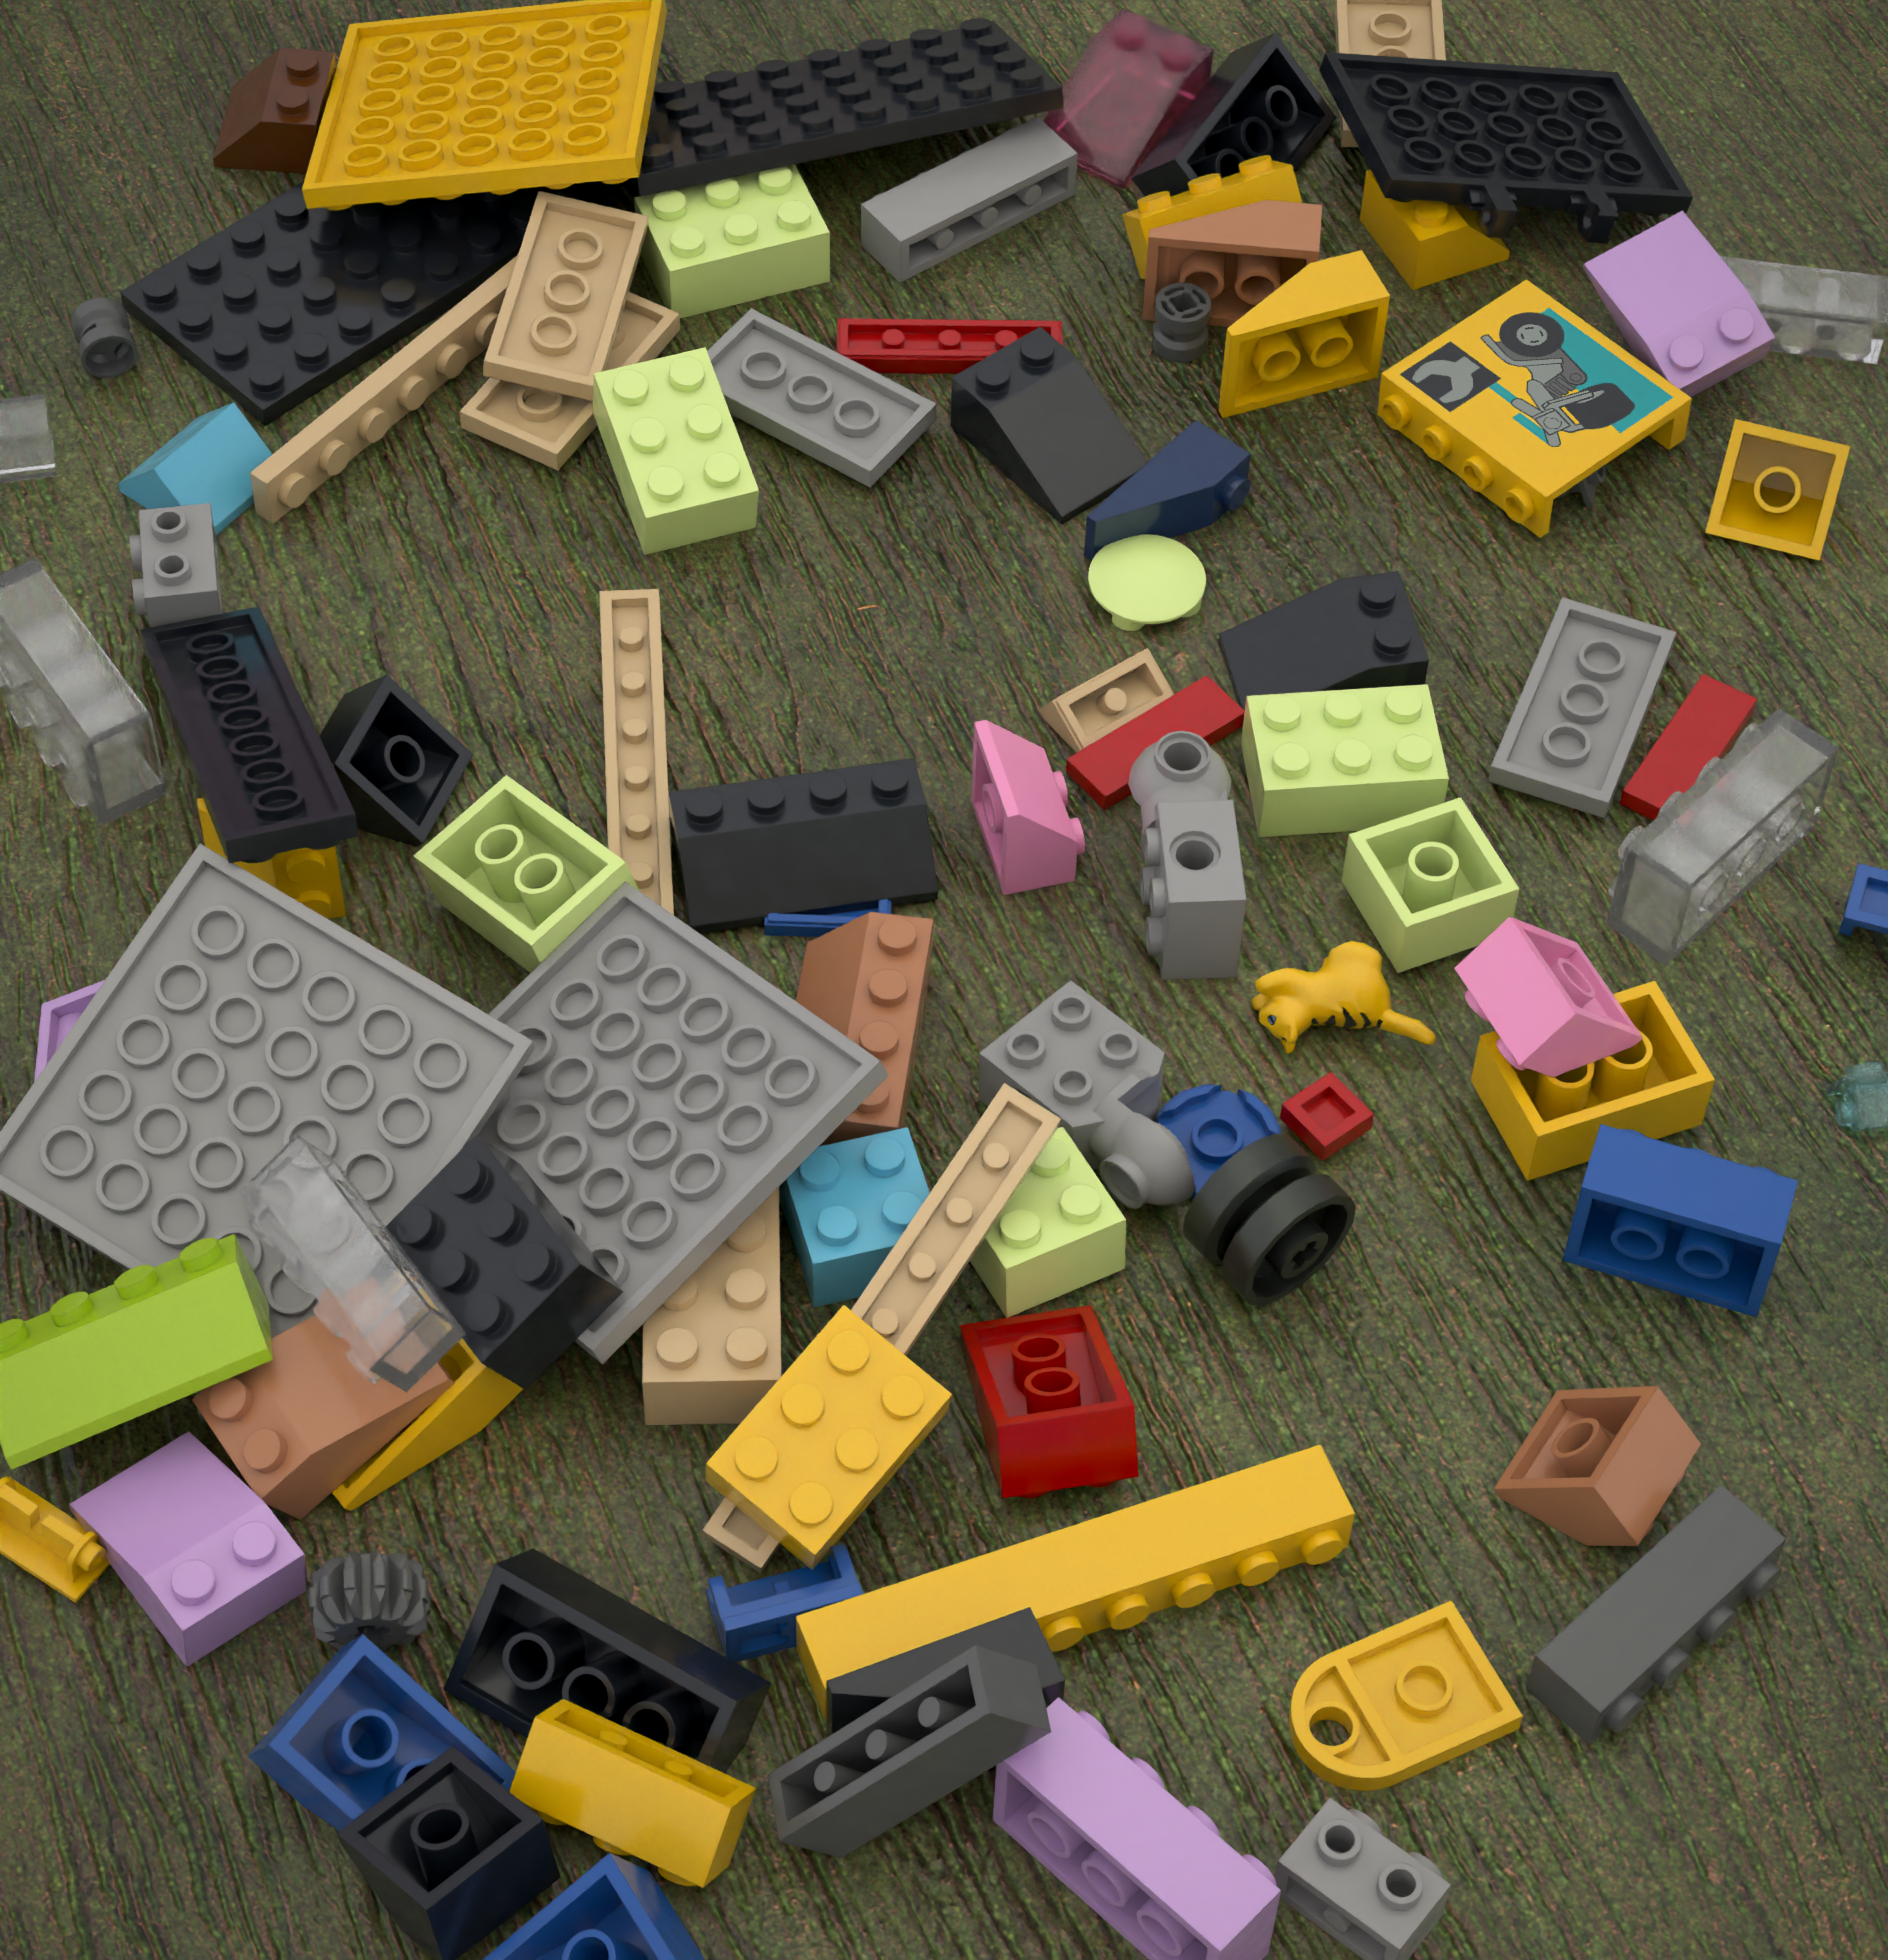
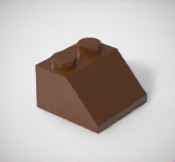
(276, 112)

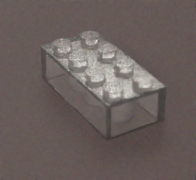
(74, 699)
(1720, 835)

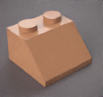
(1600, 1463)

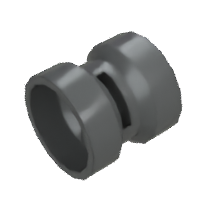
(1181, 322)
(104, 337)

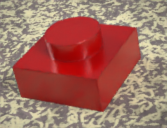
(1326, 1116)

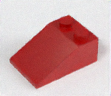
(1050, 1402)

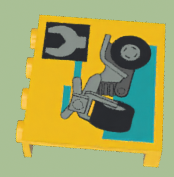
(1528, 402)

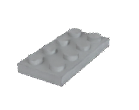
(817, 398)
(1582, 707)

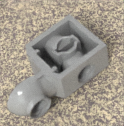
(1192, 857)
(1103, 1087)

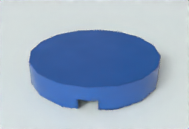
(1215, 1126)

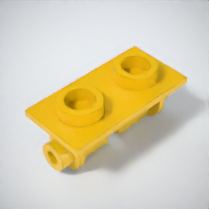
(48, 1541)

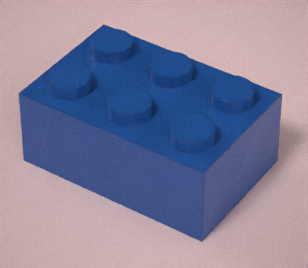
(1679, 1220)

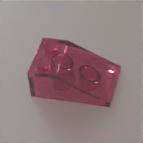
(1128, 94)

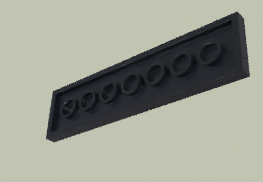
(248, 736)

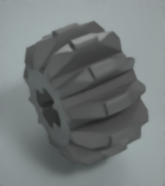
(371, 1597)

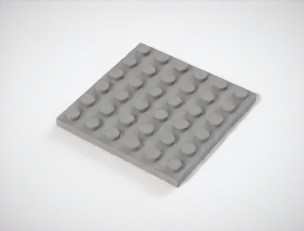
(220, 1046)
(663, 1097)

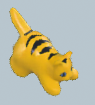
(1342, 993)

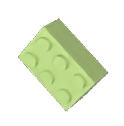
(734, 240)
(675, 450)
(1341, 758)
(520, 872)

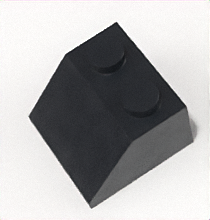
(392, 760)
(451, 1855)

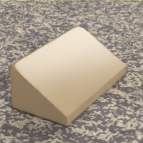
(1107, 701)

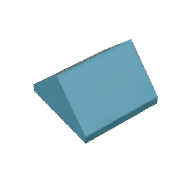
(202, 465)

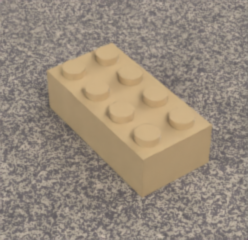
(719, 1334)

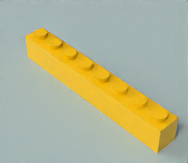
(1099, 1570)

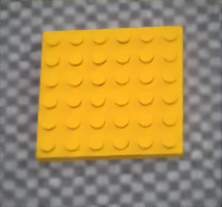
(487, 103)

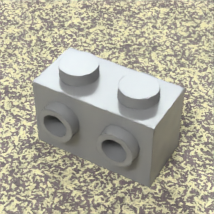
(178, 564)
(1361, 1885)

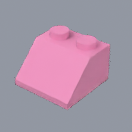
(1022, 811)
(1544, 1000)

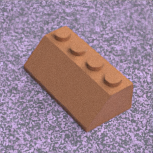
(873, 989)

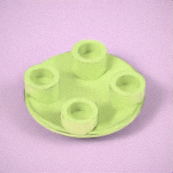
(1147, 581)

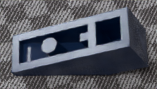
(1175, 491)

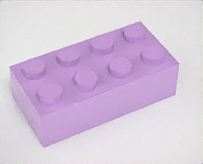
(1133, 1846)

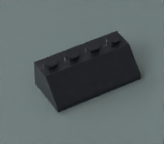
(1246, 110)
(802, 845)
(561, 1637)

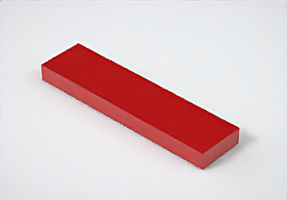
(930, 344)

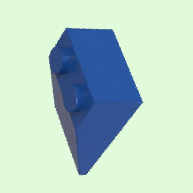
(362, 1736)
(604, 1915)

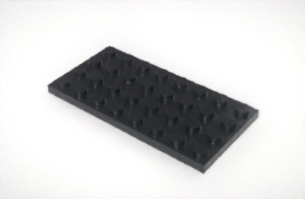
(839, 104)
(318, 291)

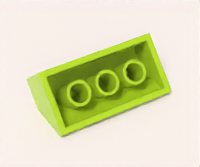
(130, 1348)

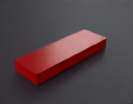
(1697, 733)
(1106, 764)

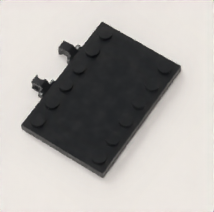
(1505, 139)

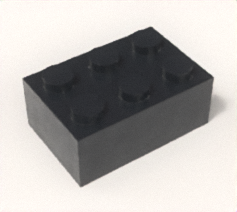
(503, 1262)

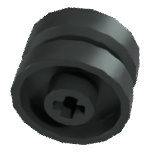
(1269, 1219)

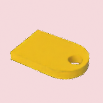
(1405, 1700)

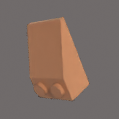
(1233, 255)
(309, 1417)

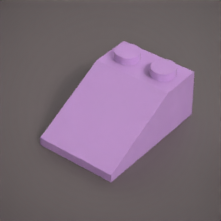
(1680, 305)
(193, 1546)

